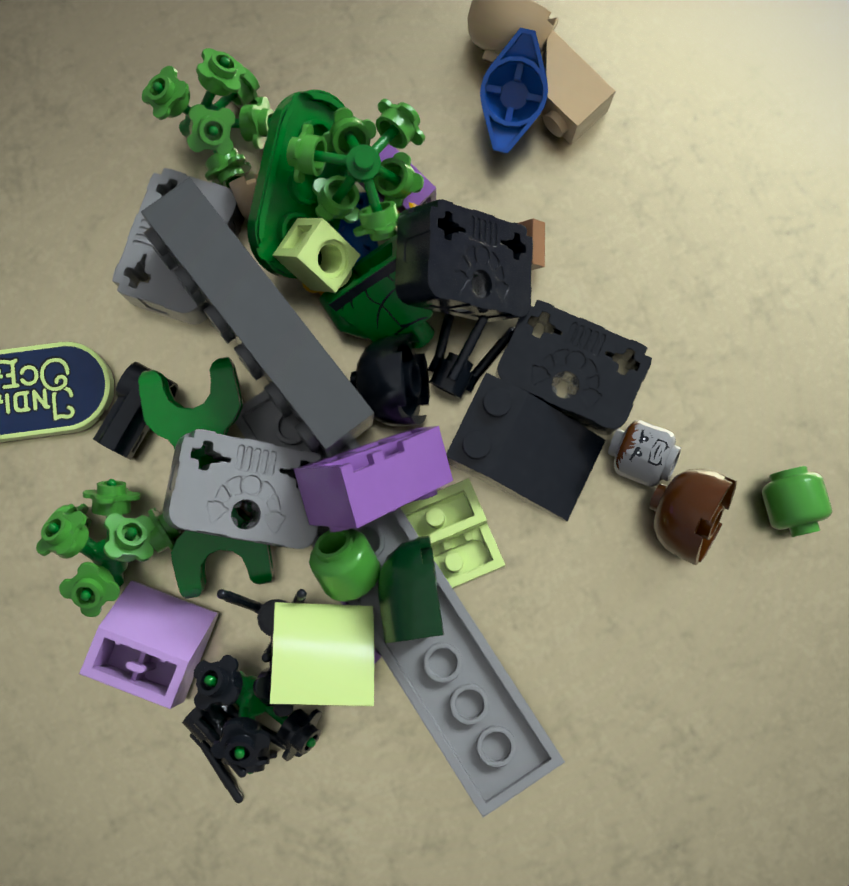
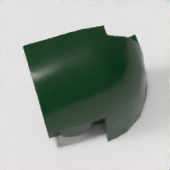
(410, 593)

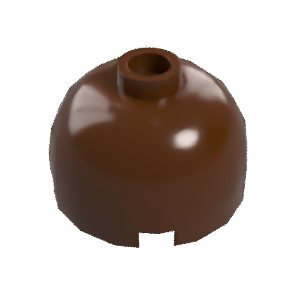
(691, 512)

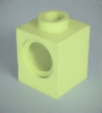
(301, 249)

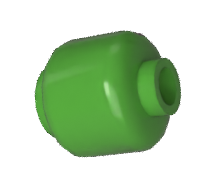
(796, 501)
(344, 564)

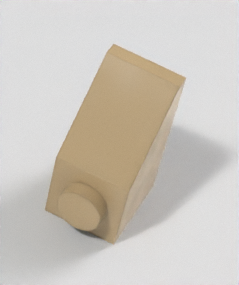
(575, 91)

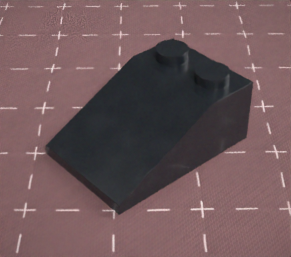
(524, 447)

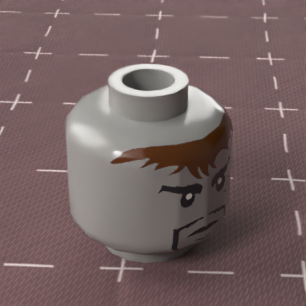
(644, 453)

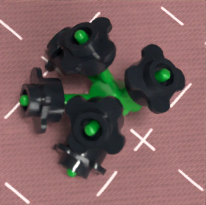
(242, 737)

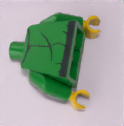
(369, 301)

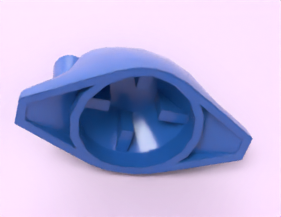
(514, 90)

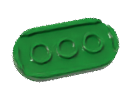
(276, 195)

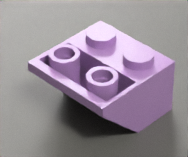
(150, 645)

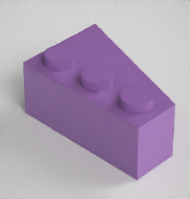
(373, 479)

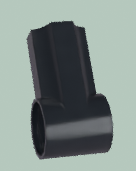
(125, 424)

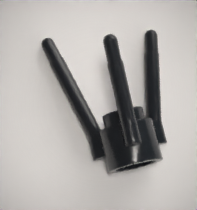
(454, 373)
(264, 611)
(207, 728)

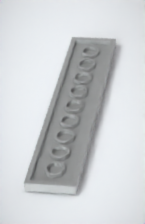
(450, 677)

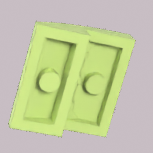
(458, 533)
(322, 655)

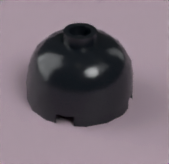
(393, 380)

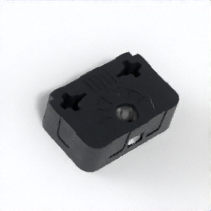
(463, 262)
(581, 356)

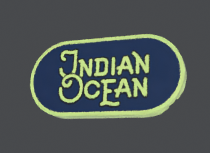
(52, 390)

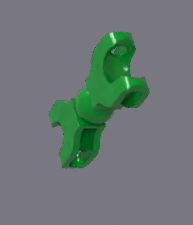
(173, 421)

